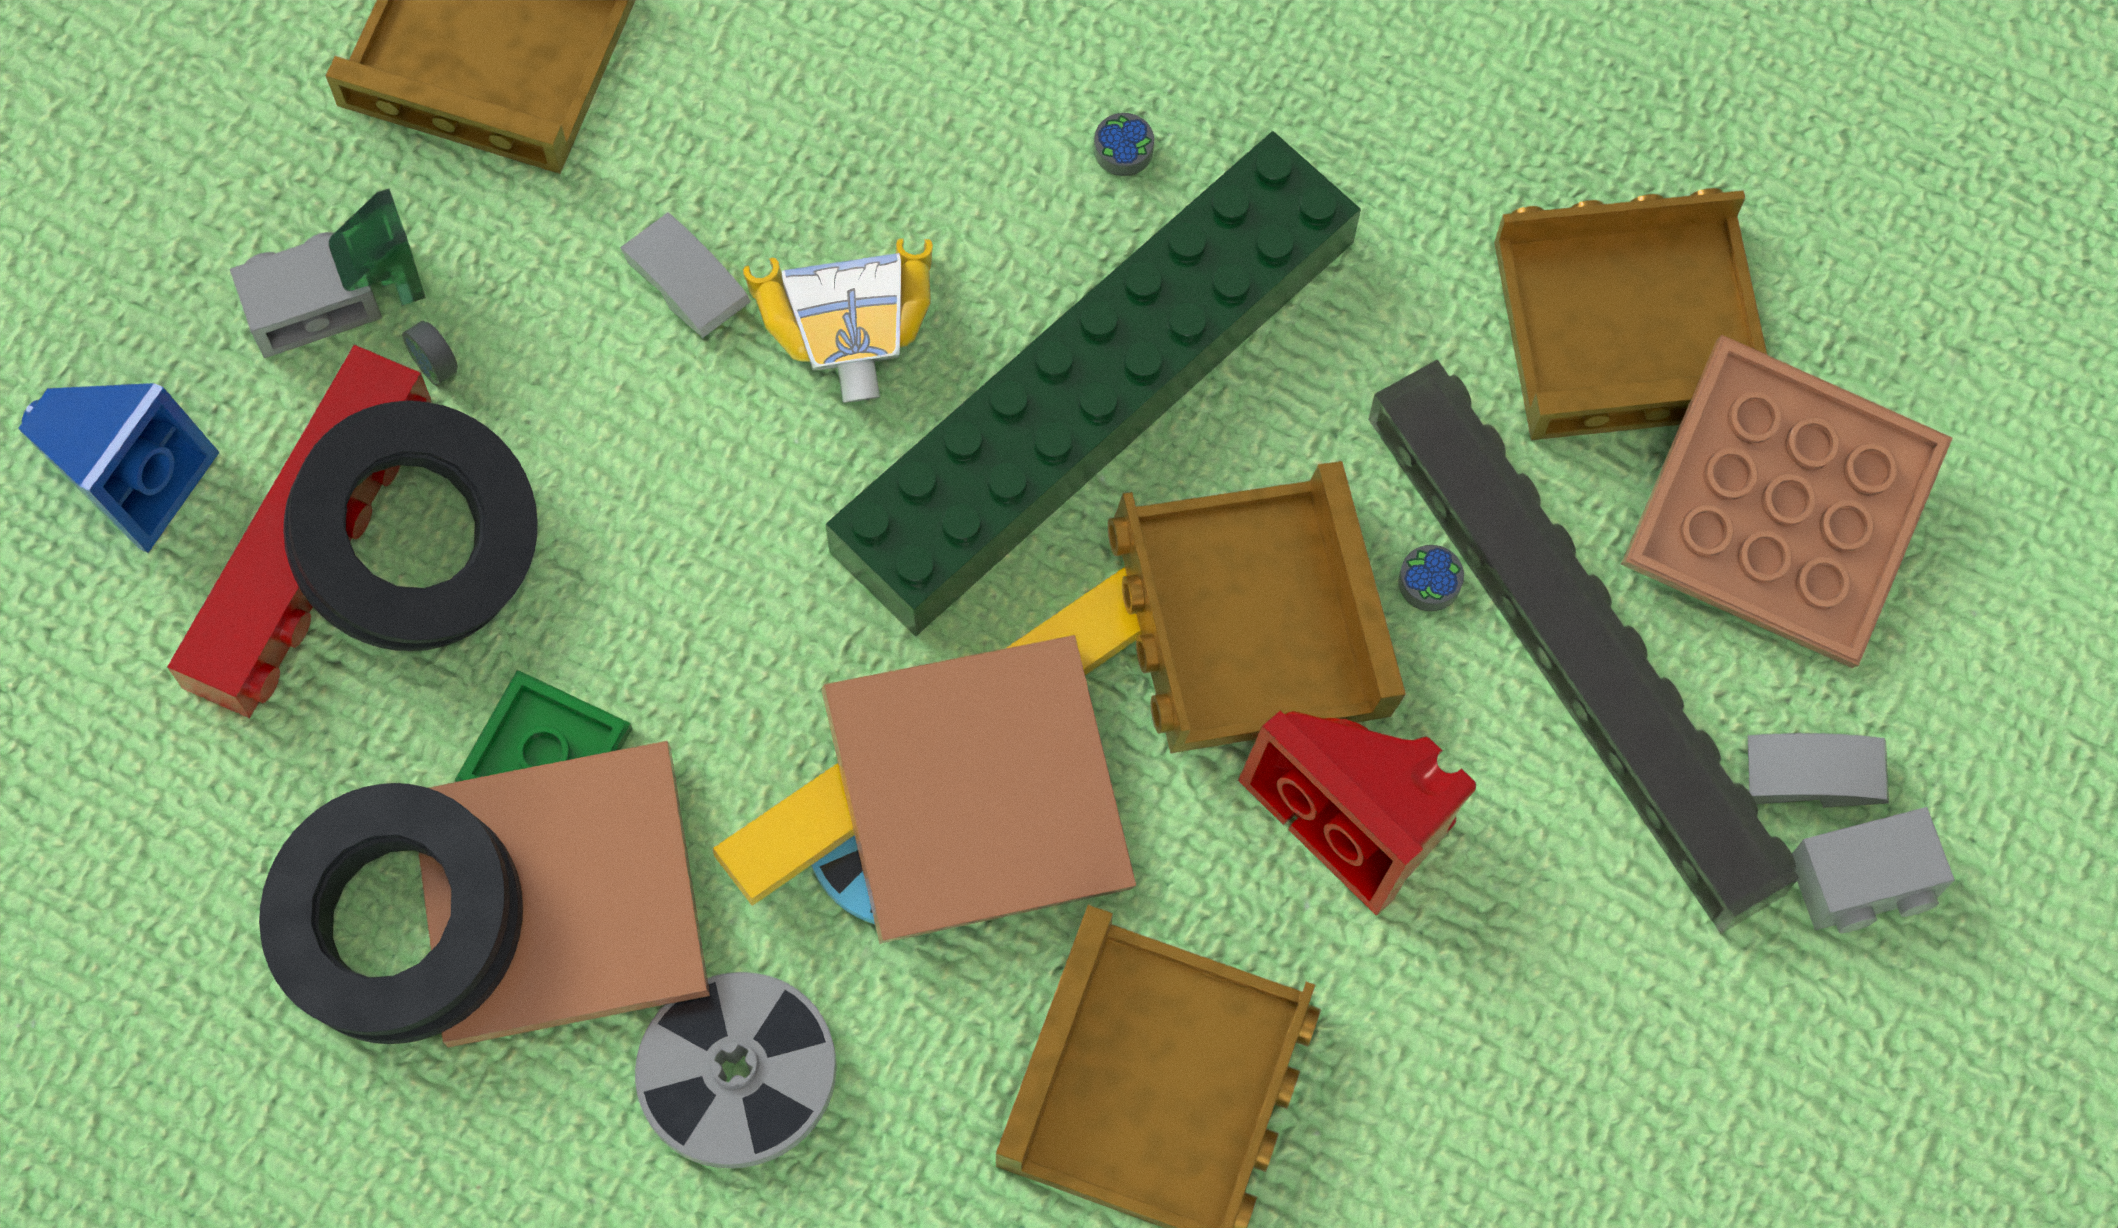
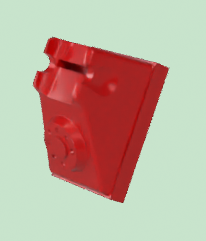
(1360, 797)

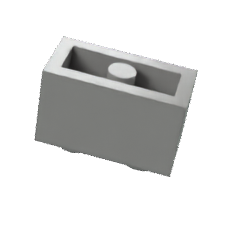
(299, 297)
(1872, 870)

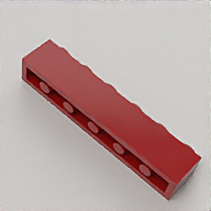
(256, 603)

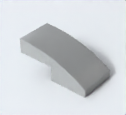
(685, 274)
(1818, 767)

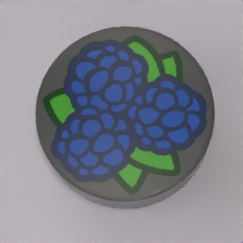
(1123, 144)
(430, 352)
(1431, 578)

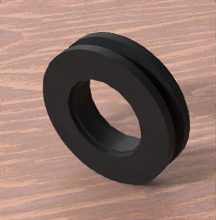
(415, 437)
(329, 852)

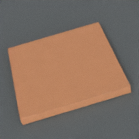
(1787, 501)
(977, 788)
(601, 889)

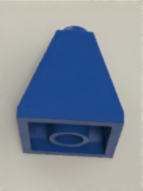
(123, 450)

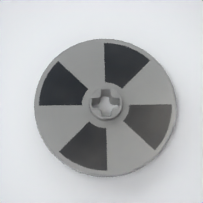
(749, 1117)

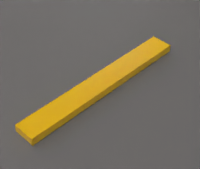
(818, 815)

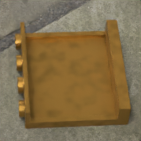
(484, 71)
(1622, 306)
(1255, 609)
(1156, 1080)

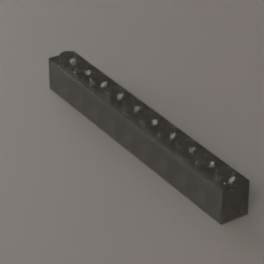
(1583, 648)

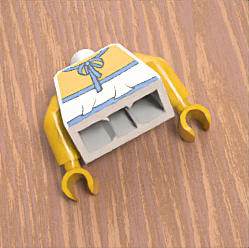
(847, 312)

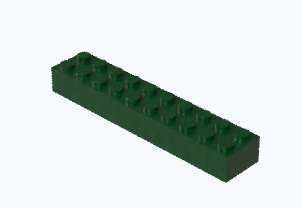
(1092, 383)

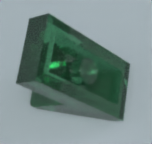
(376, 249)

